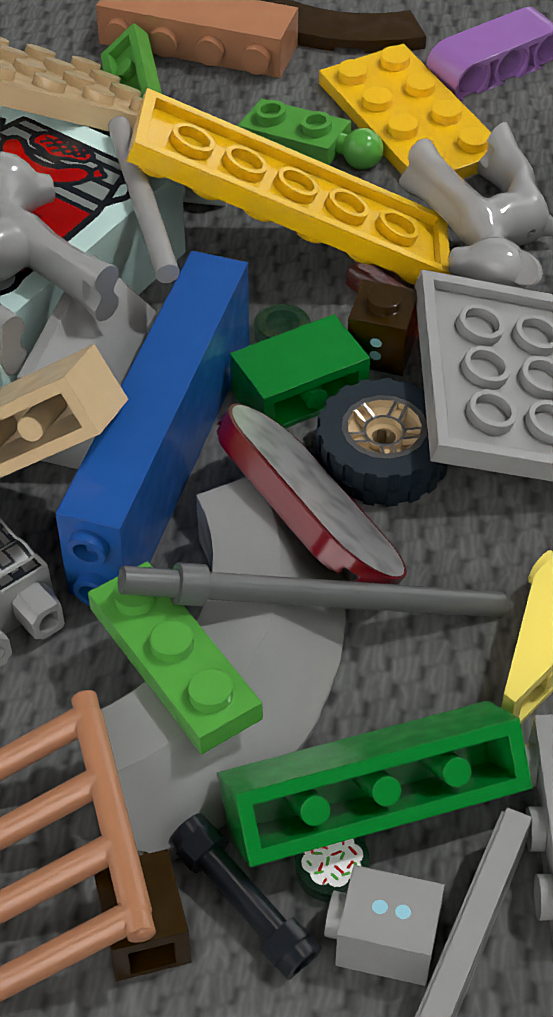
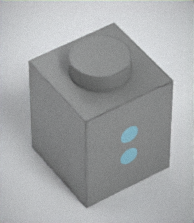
(385, 924)

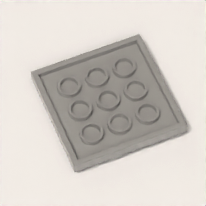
(487, 374)

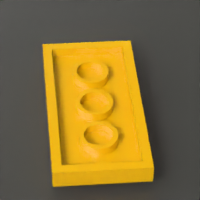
(406, 104)

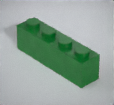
(373, 781)

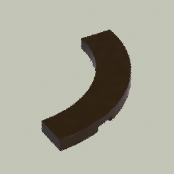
(368, 31)

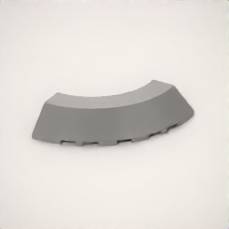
(278, 649)

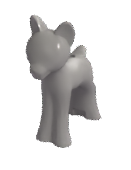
(488, 226)
(34, 245)

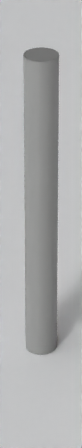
(144, 204)

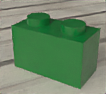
(298, 370)

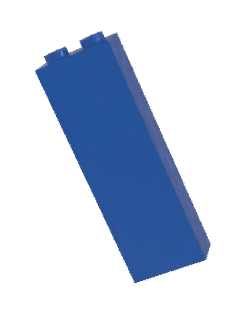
(152, 444)

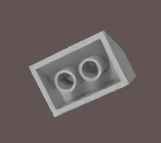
(74, 329)

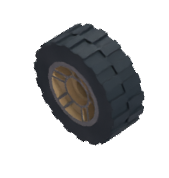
(351, 435)

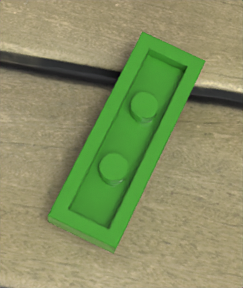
(178, 664)

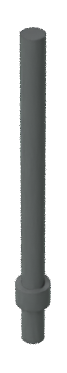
(194, 585)

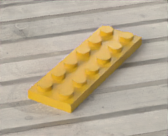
(287, 188)

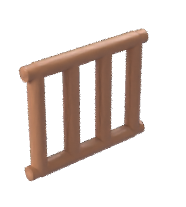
(112, 849)

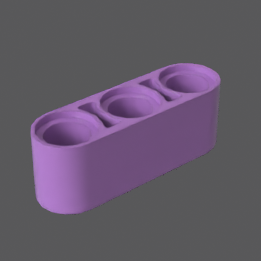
(493, 52)

